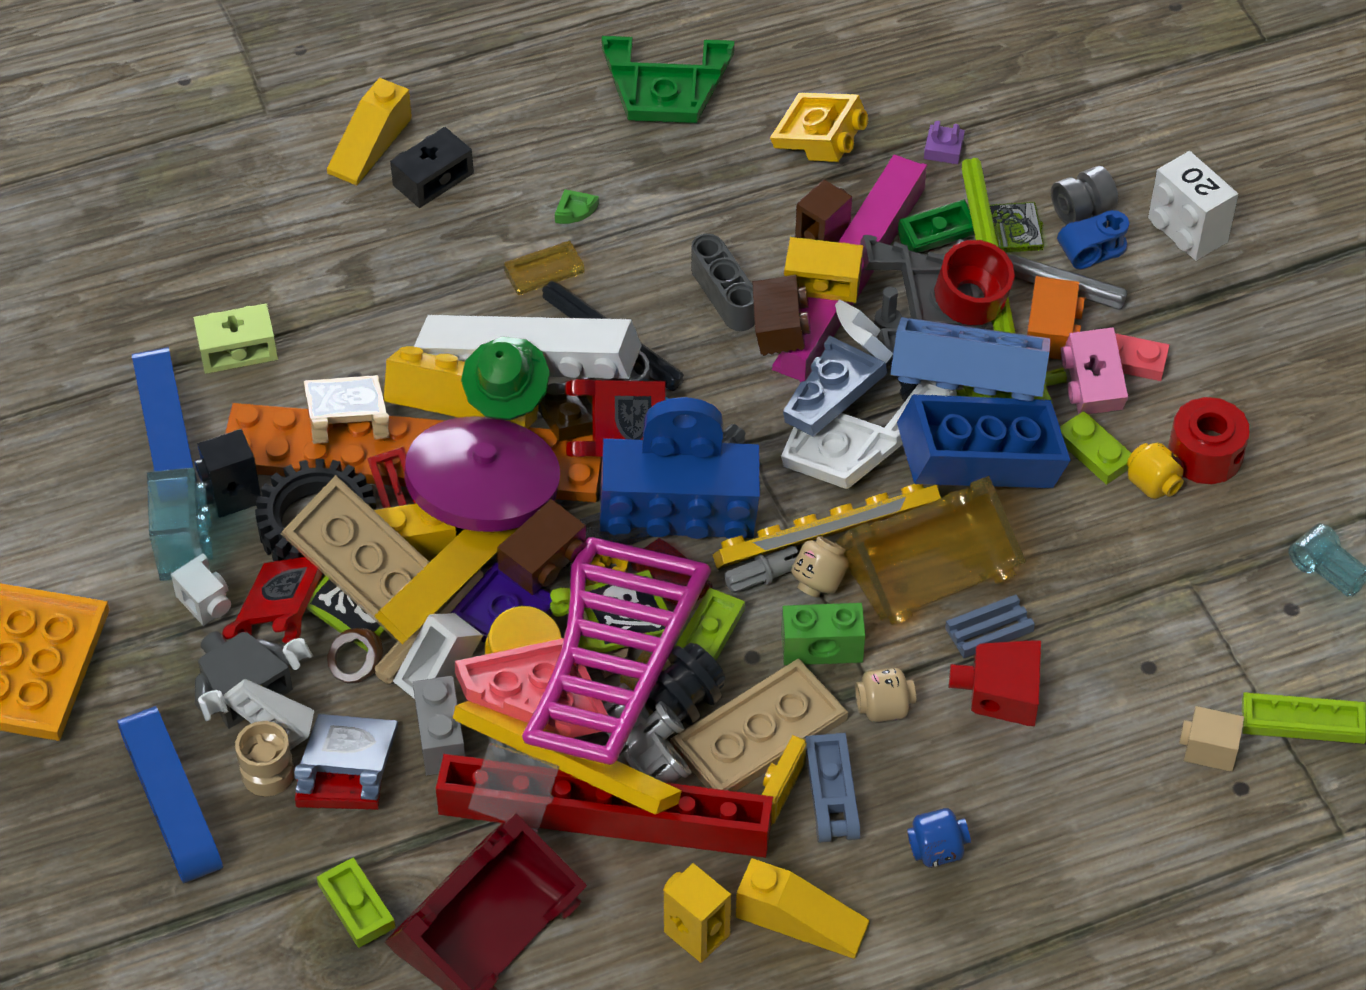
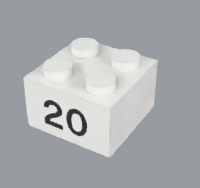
(1192, 205)

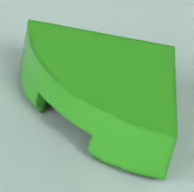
(575, 207)

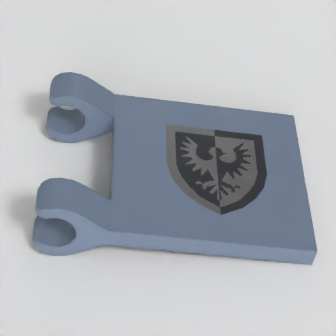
(347, 747)

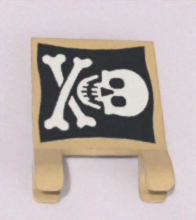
(344, 402)

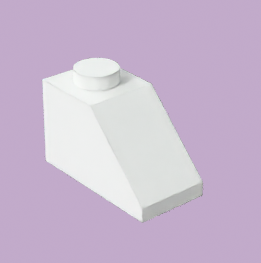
(436, 648)

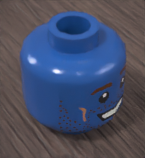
(938, 837)

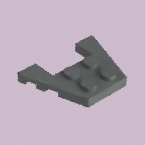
(919, 278)

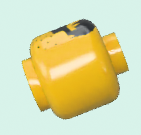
(1155, 470)

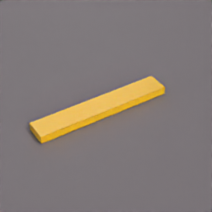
(439, 581)
(614, 778)

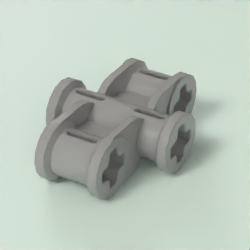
(648, 743)

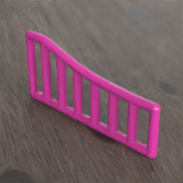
(646, 673)

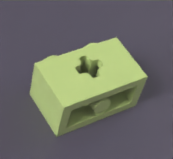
(235, 338)

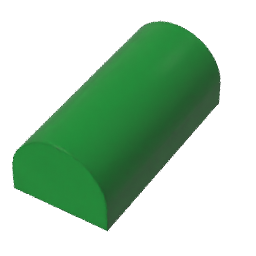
(936, 227)

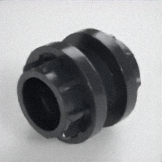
(688, 681)

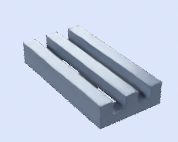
(988, 620)

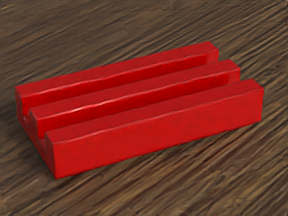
(387, 458)

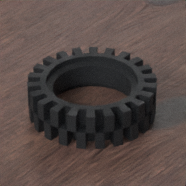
(286, 490)

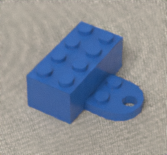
(680, 476)

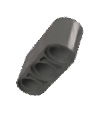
(723, 281)

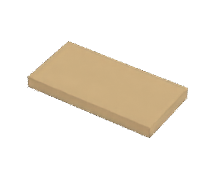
(354, 547)
(754, 728)

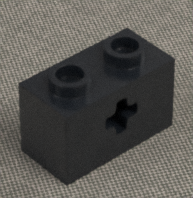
(432, 167)
(228, 473)

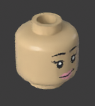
(820, 567)
(884, 694)

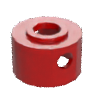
(980, 265)
(1204, 456)

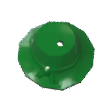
(505, 378)

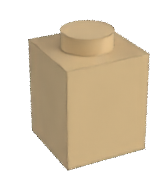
(1212, 738)

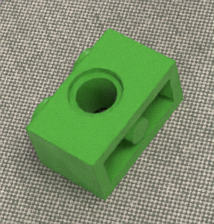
(823, 633)

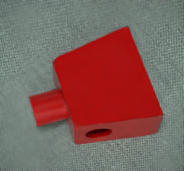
(1002, 680)

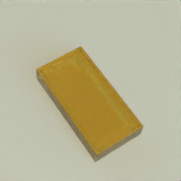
(543, 266)

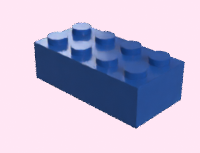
(979, 437)

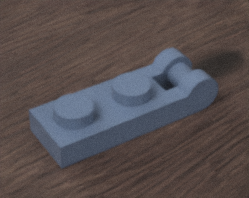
(832, 786)

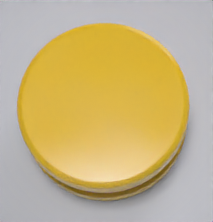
(520, 628)

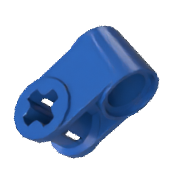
(1091, 242)

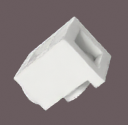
(201, 590)

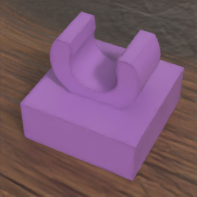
(944, 143)

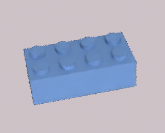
(970, 358)

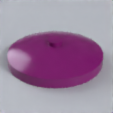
(481, 473)

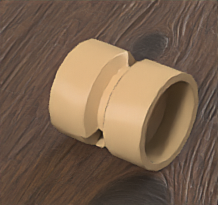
(264, 758)

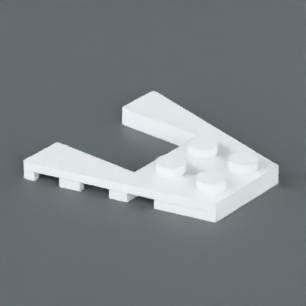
(848, 445)

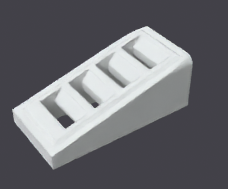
(272, 707)

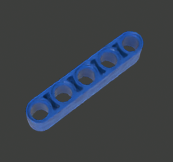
(162, 410)
(170, 795)

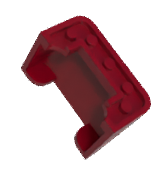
(487, 909)

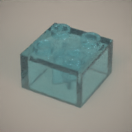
(177, 519)

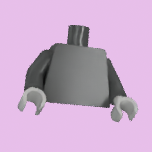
(239, 659)

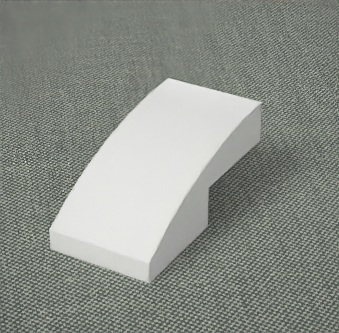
(862, 330)

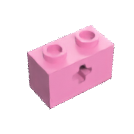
(1100, 352)

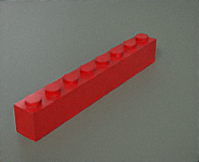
(701, 820)

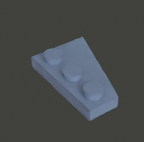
(832, 386)

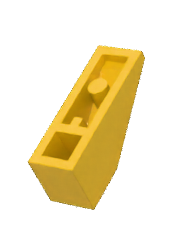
(372, 129)
(798, 909)

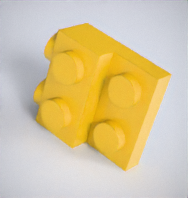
(821, 125)

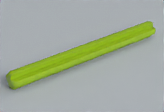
(983, 225)

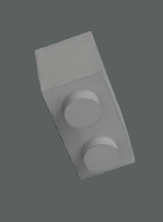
(438, 730)

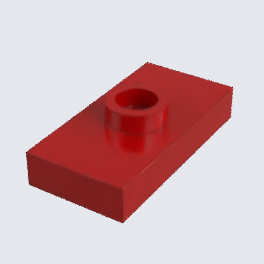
(336, 792)

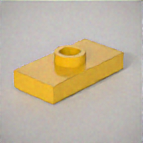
(782, 777)

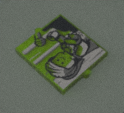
(1017, 227)

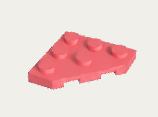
(516, 680)

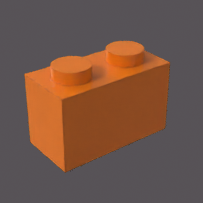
(1054, 310)

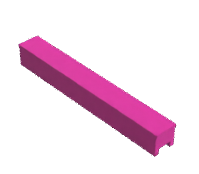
(878, 216)

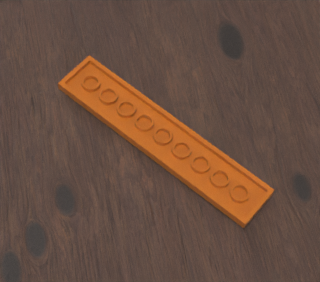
(285, 437)

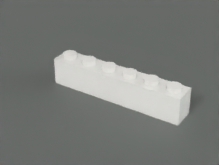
(569, 344)

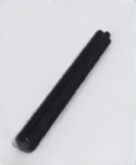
(576, 308)

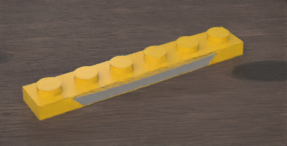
(809, 528)

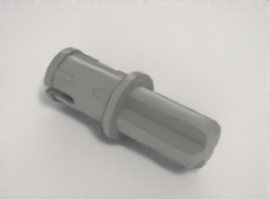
(761, 570)

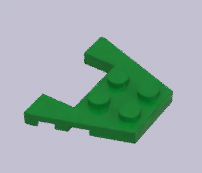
(665, 90)

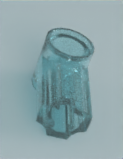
(1322, 552)

